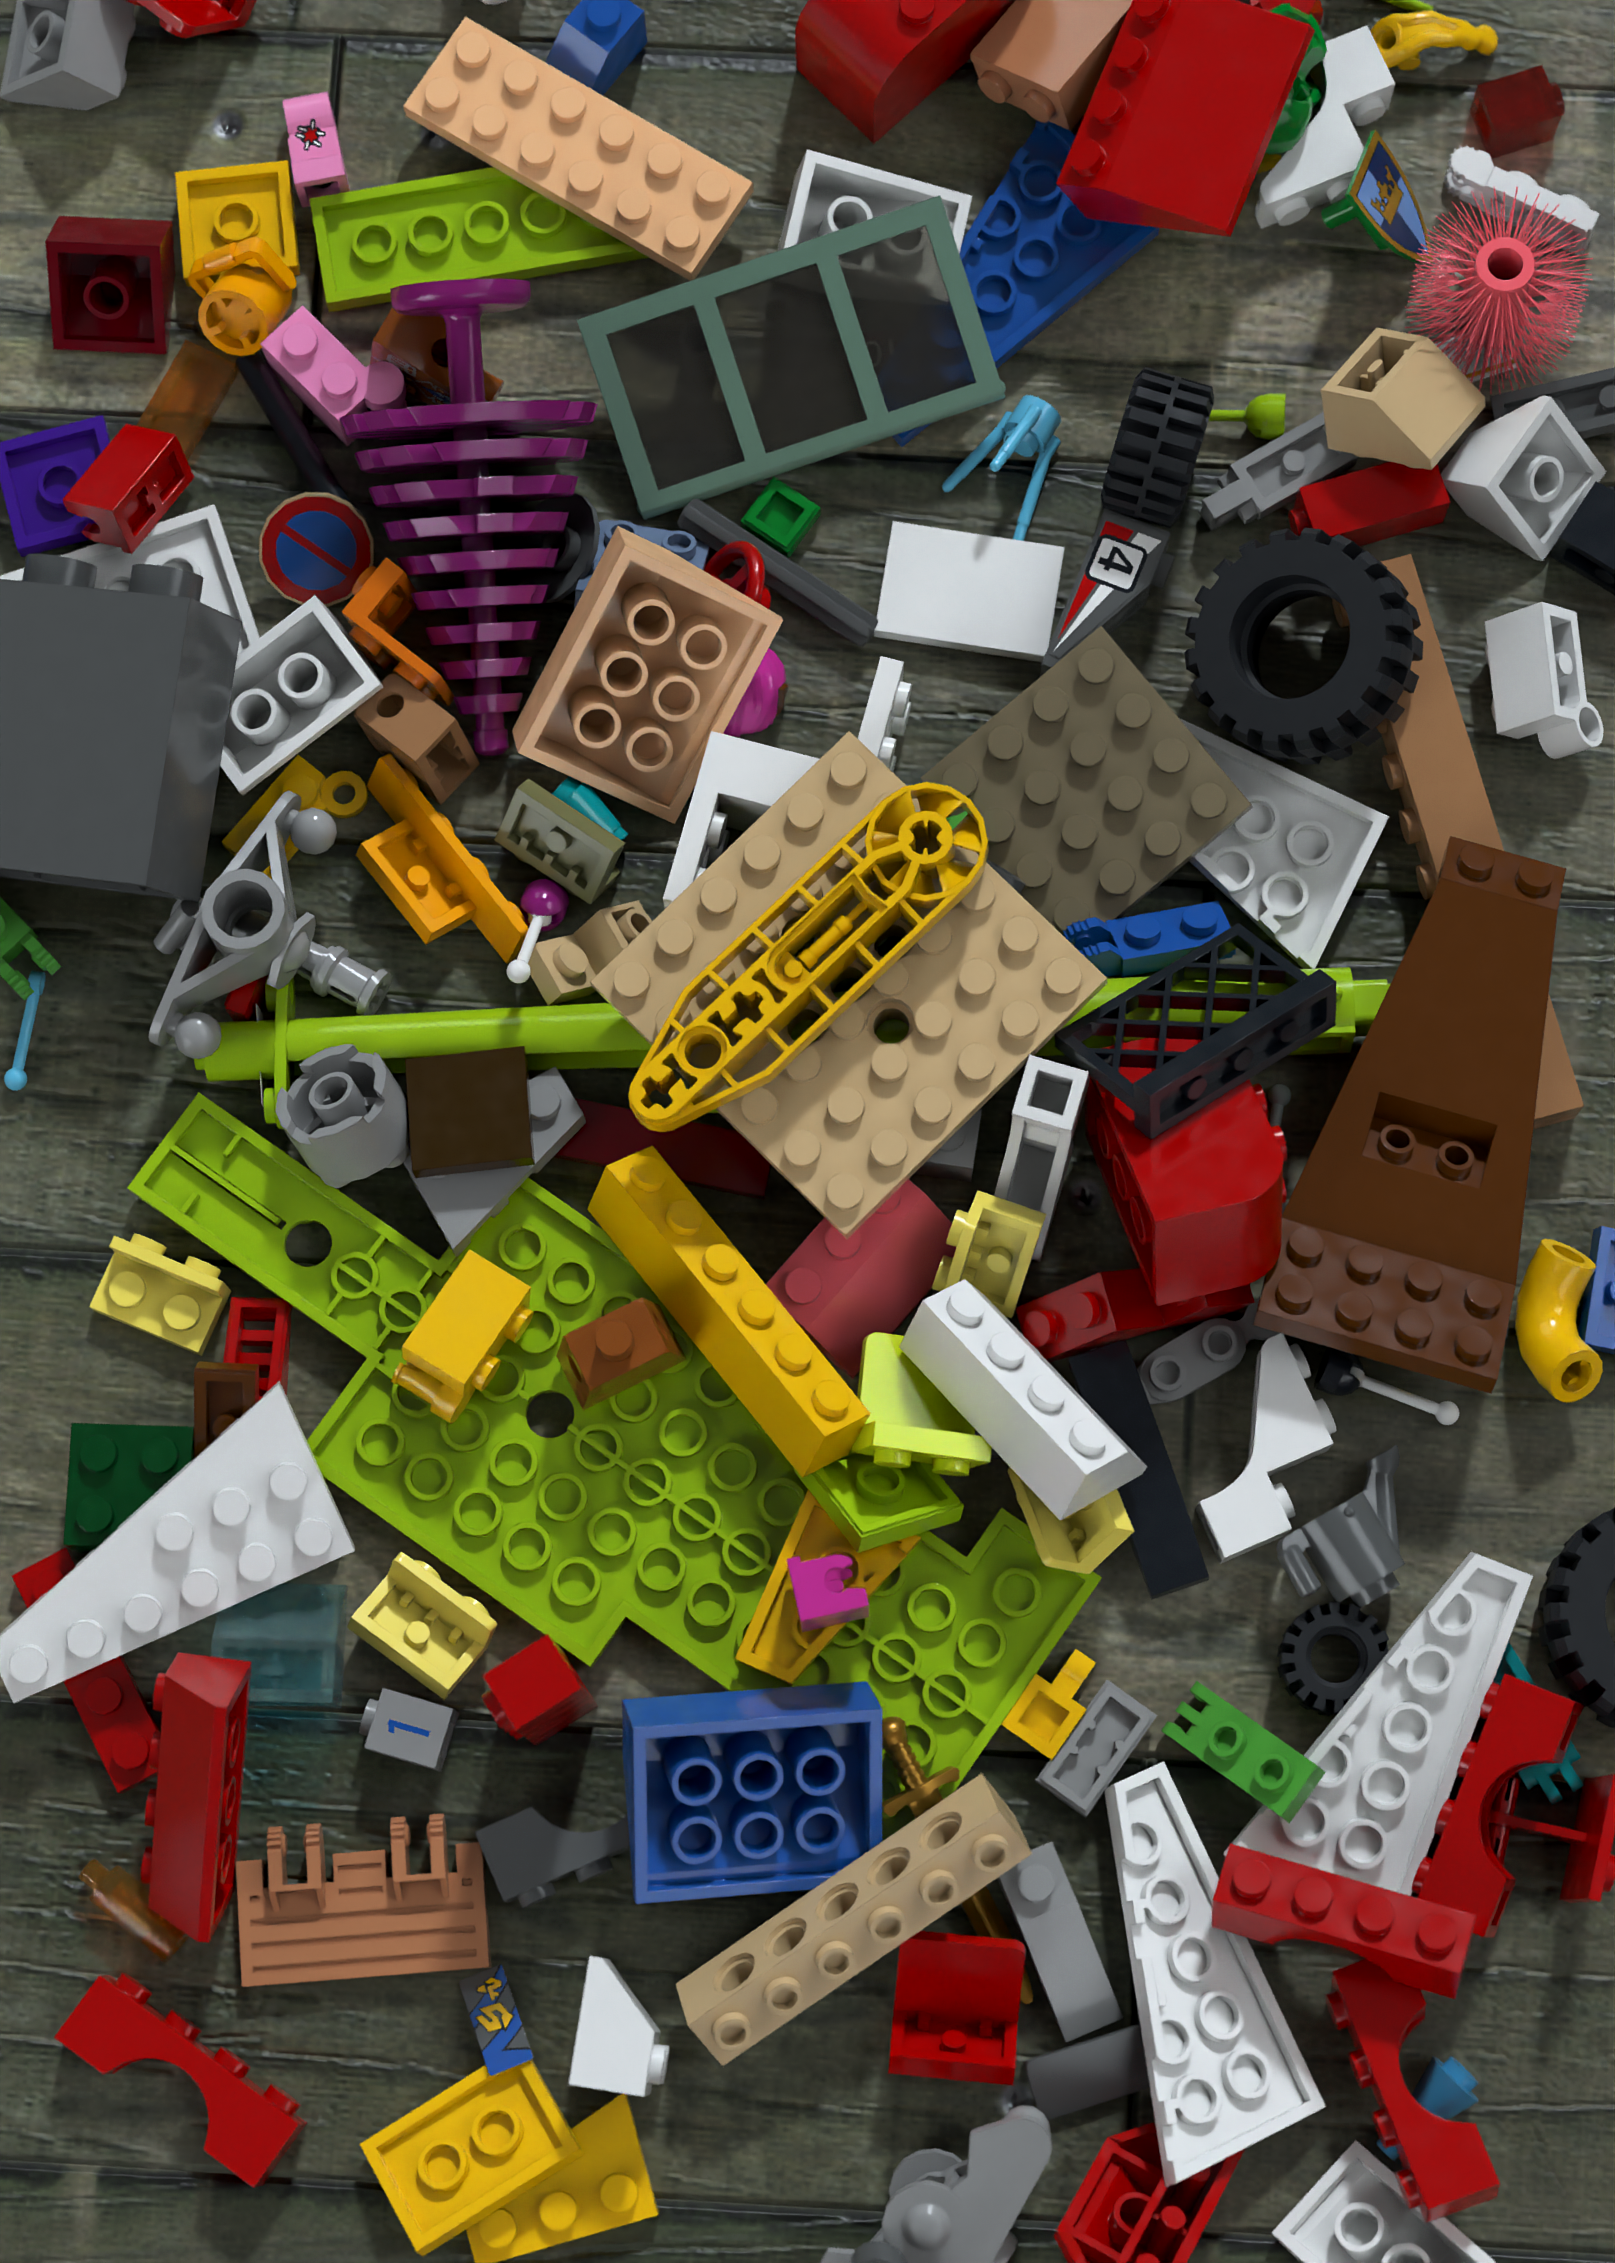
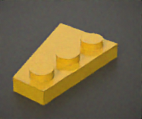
(775, 1635)
(584, 2198)

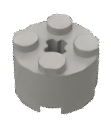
(346, 1115)

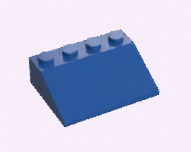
(750, 1789)

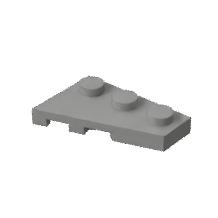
(468, 1199)

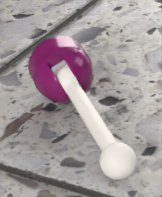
(543, 908)

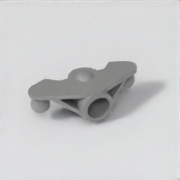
(273, 951)
(964, 2208)

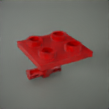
(1589, 1862)

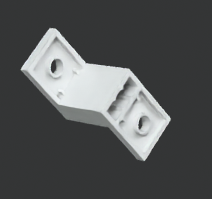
(747, 777)

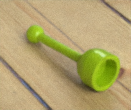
(1263, 415)

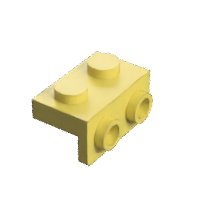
(992, 1249)
(1082, 1538)
(424, 1625)

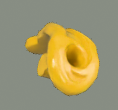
(1406, 34)

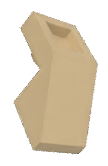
(569, 963)

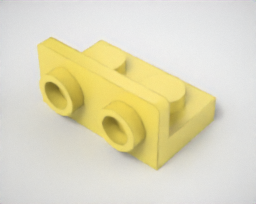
(161, 1294)

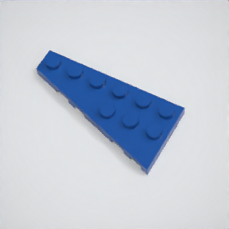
(1036, 250)

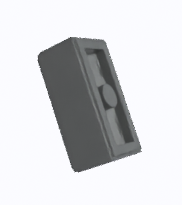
(1088, 2072)

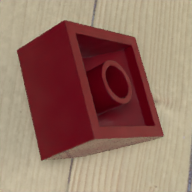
(111, 284)

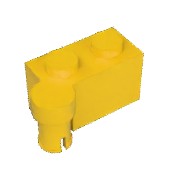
(461, 1335)

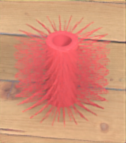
(1498, 291)

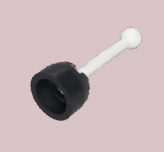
(1343, 1373)

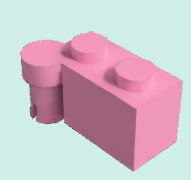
(328, 374)

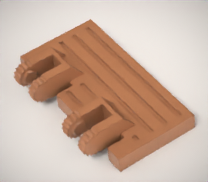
(364, 1918)

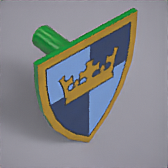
(1382, 203)

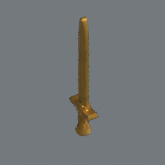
(921, 1795)

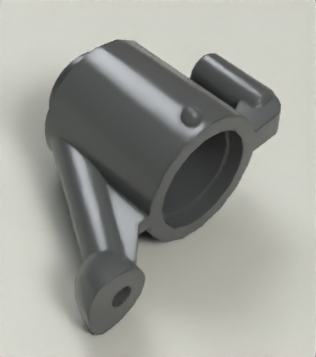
(1352, 1543)

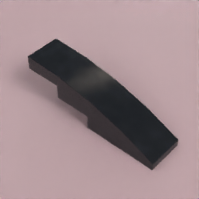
(1161, 1524)

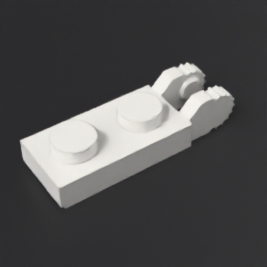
(1475, 172)

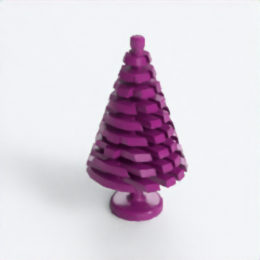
(472, 455)

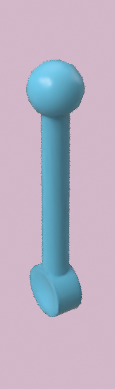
(16, 1077)

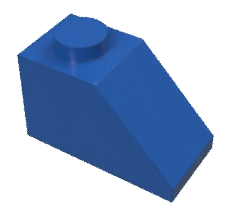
(599, 42)

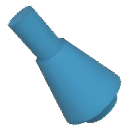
(1442, 2091)

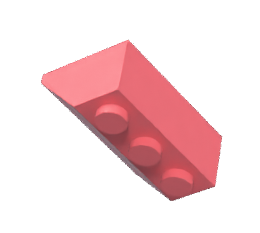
(865, 1282)

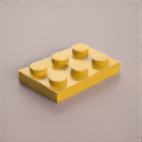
(470, 2152)

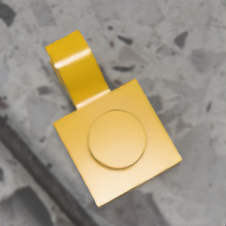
(1046, 1711)

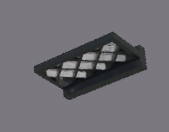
(1228, 1050)

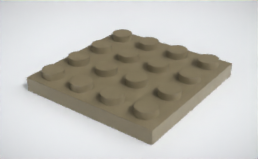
(1091, 787)

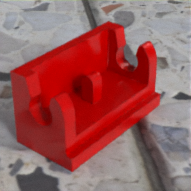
(130, 486)

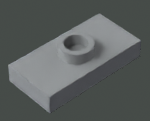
(1096, 1748)

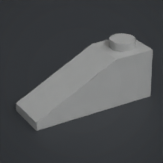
(1059, 1943)

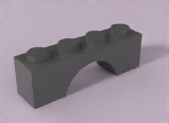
(532, 1853)

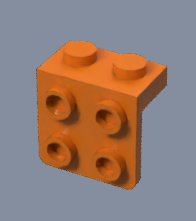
(376, 612)

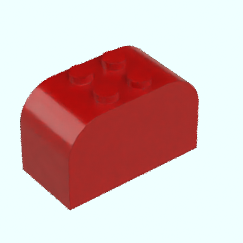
(887, 54)
(1197, 1196)

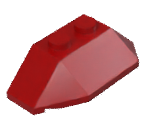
(1130, 2214)

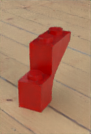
(1113, 1309)

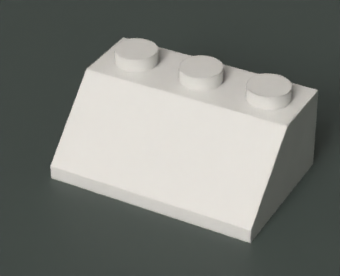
(291, 692)

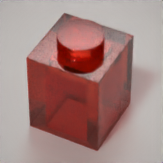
(1517, 111)

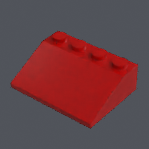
(1183, 114)

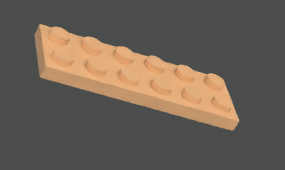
(578, 149)

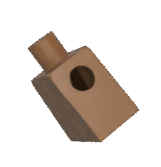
(418, 736)

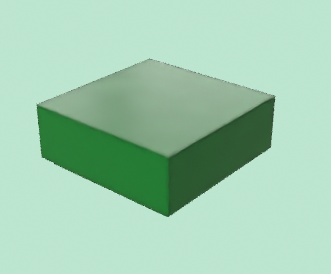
(781, 517)

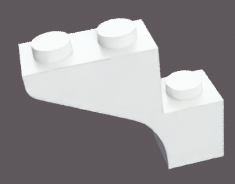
(1322, 163)
(1042, 1138)
(1283, 1433)

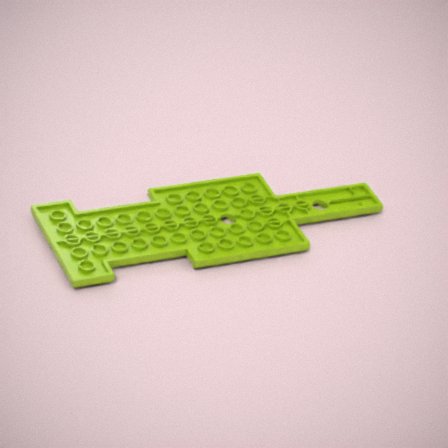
(648, 1502)

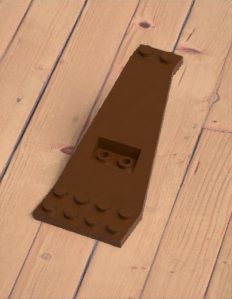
(1421, 1173)

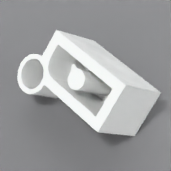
(1541, 679)

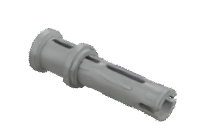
(331, 970)

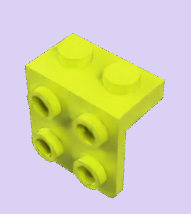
(911, 1415)

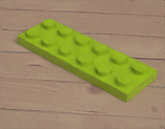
(449, 230)

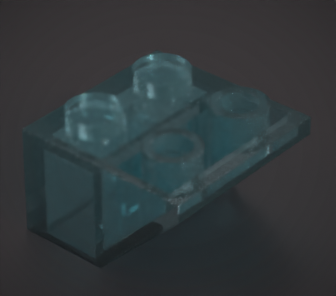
(293, 1642)

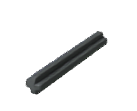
(783, 574)

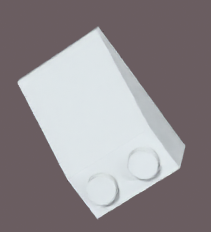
(841, 193)
(1363, 2218)

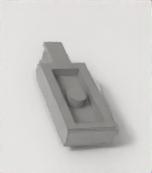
(1274, 474)

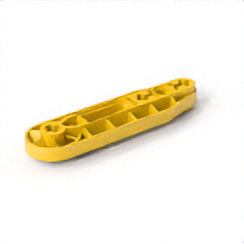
(782, 984)

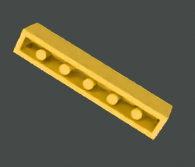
(728, 1311)

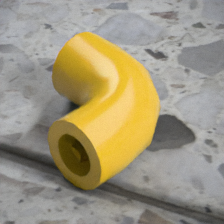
(1548, 1322)

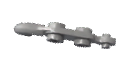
(1198, 1356)

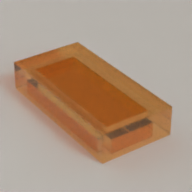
(189, 395)

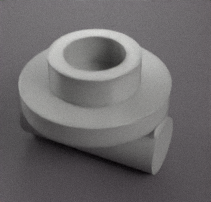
(178, 927)

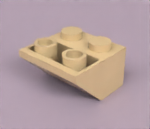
(1398, 401)

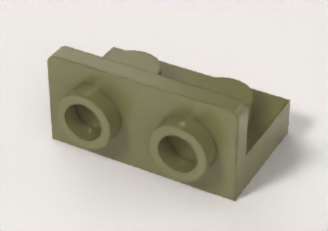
(560, 842)

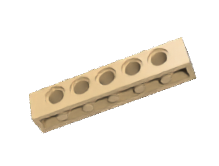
(852, 1919)

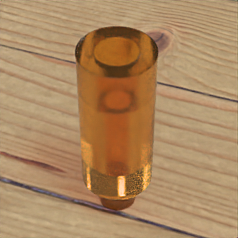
(127, 1904)

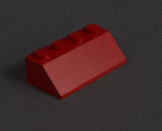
(196, 1791)

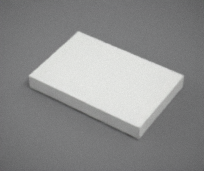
(969, 591)

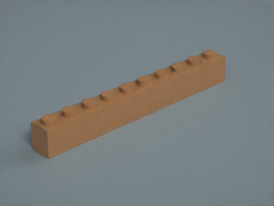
(1445, 798)

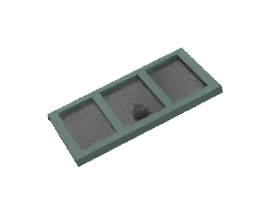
(791, 358)

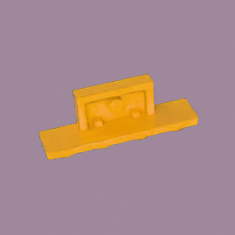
(430, 870)

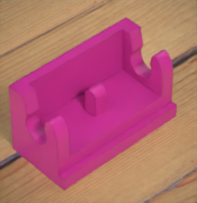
(819, 1592)

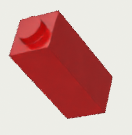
(1372, 503)

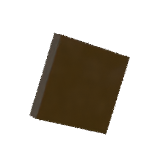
(469, 1112)

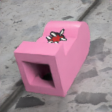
(314, 147)

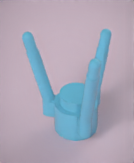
(1024, 432)

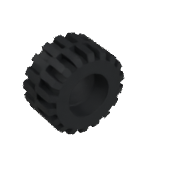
(1157, 447)

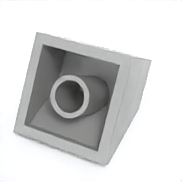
(67, 52)

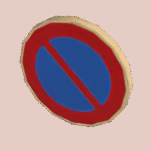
(315, 548)

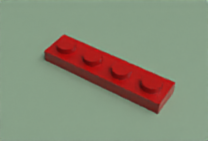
(102, 1695)

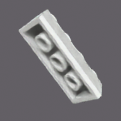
(1017, 1400)

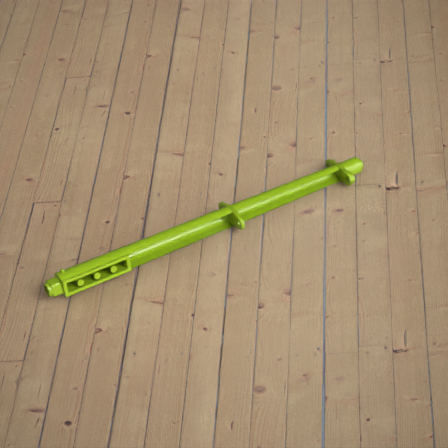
(601, 1038)

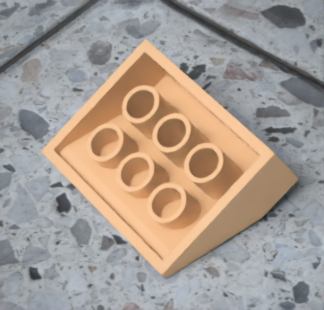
(644, 676)

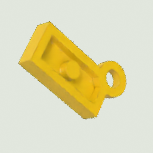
(315, 793)

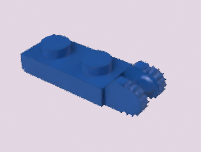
(1147, 940)

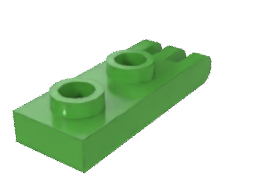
(1246, 1753)

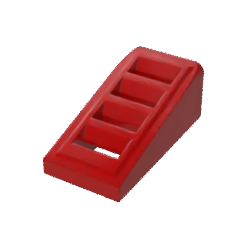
(261, 1310)

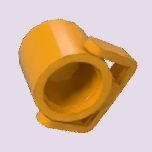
(247, 296)

